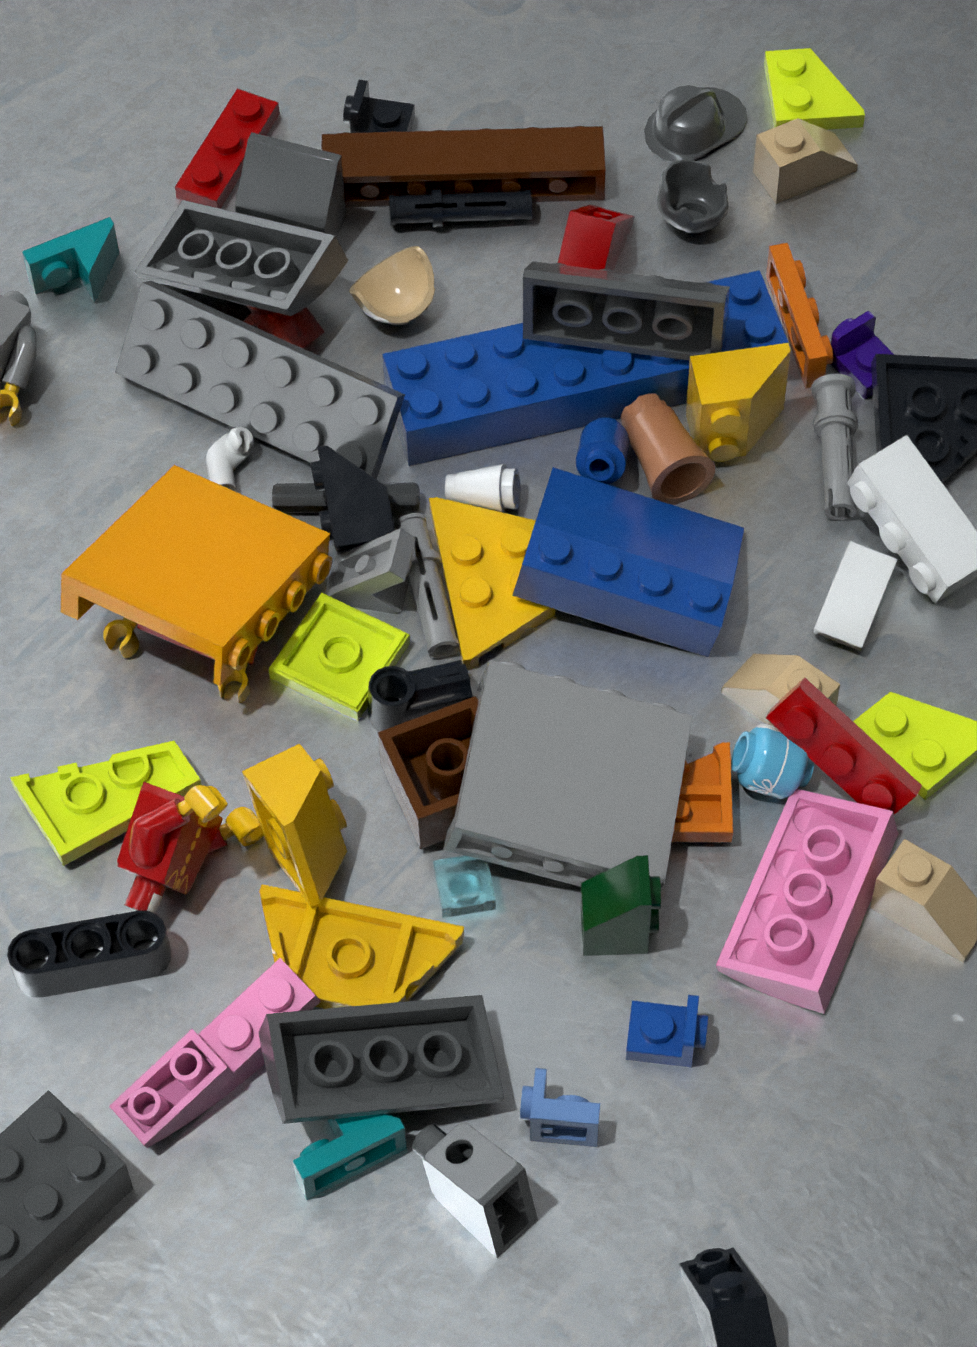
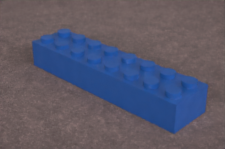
(513, 389)

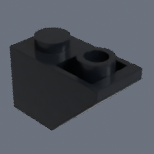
(355, 500)
(727, 1300)

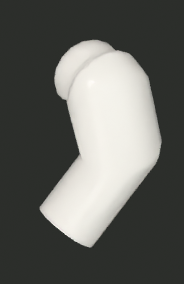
(227, 455)

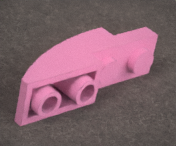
(210, 1063)

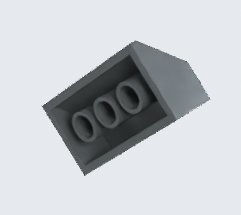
(623, 311)

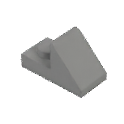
(374, 573)

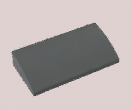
(243, 258)
(380, 1059)

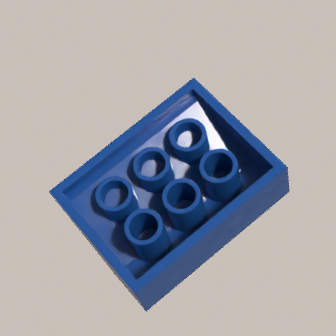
(630, 562)

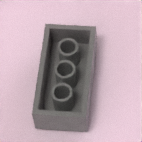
(52, 1190)

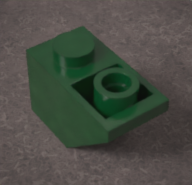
(620, 909)

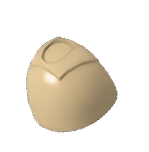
(396, 287)

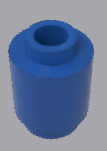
(603, 450)

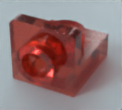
(297, 329)

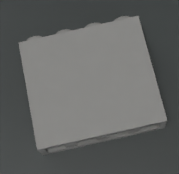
(568, 777)

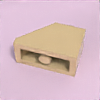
(799, 159)
(769, 678)
(927, 900)

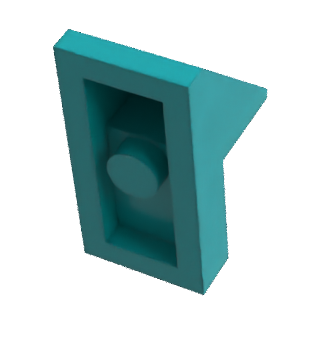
(81, 253)
(357, 1147)

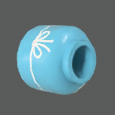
(770, 762)

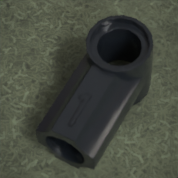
(417, 691)

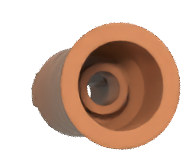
(666, 451)

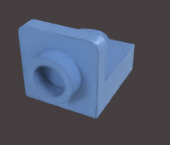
(559, 1120)

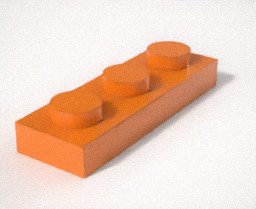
(798, 314)

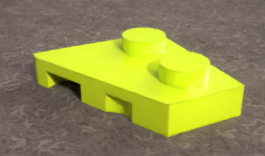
(809, 91)
(921, 739)

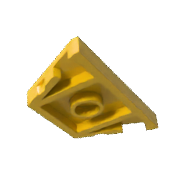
(480, 570)
(354, 950)

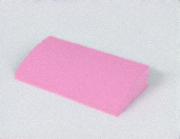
(808, 898)

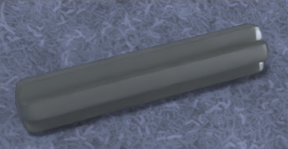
(305, 499)

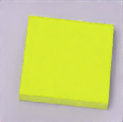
(337, 654)

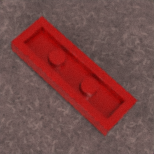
(221, 155)
(842, 749)

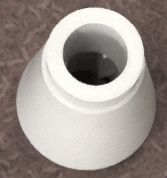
(486, 488)

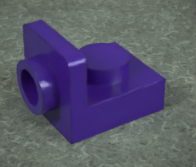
(854, 349)

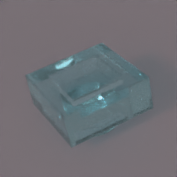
(463, 886)

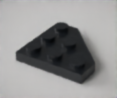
(930, 403)

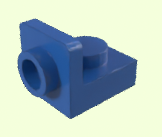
(665, 1032)

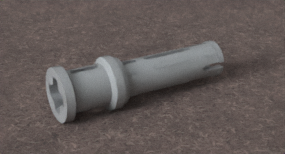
(835, 428)

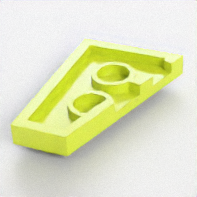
(96, 801)

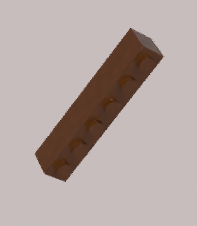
(550, 162)

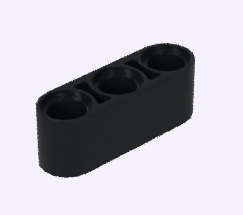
(66, 942)

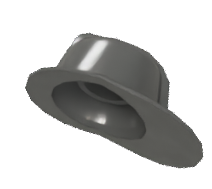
(693, 122)

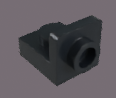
(375, 114)

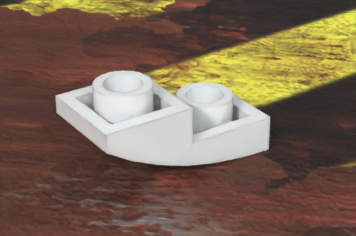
(855, 596)

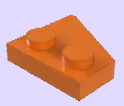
(706, 799)

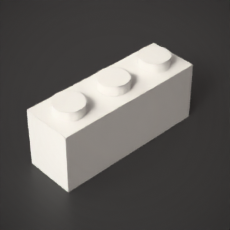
(917, 518)

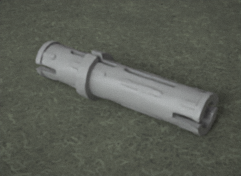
(440, 632)

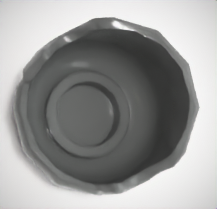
(691, 197)

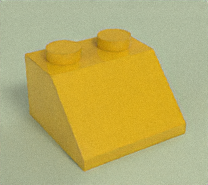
(735, 398)
(299, 819)

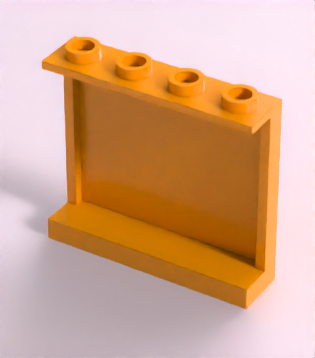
(200, 568)

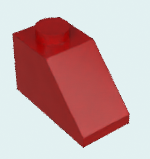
(594, 237)

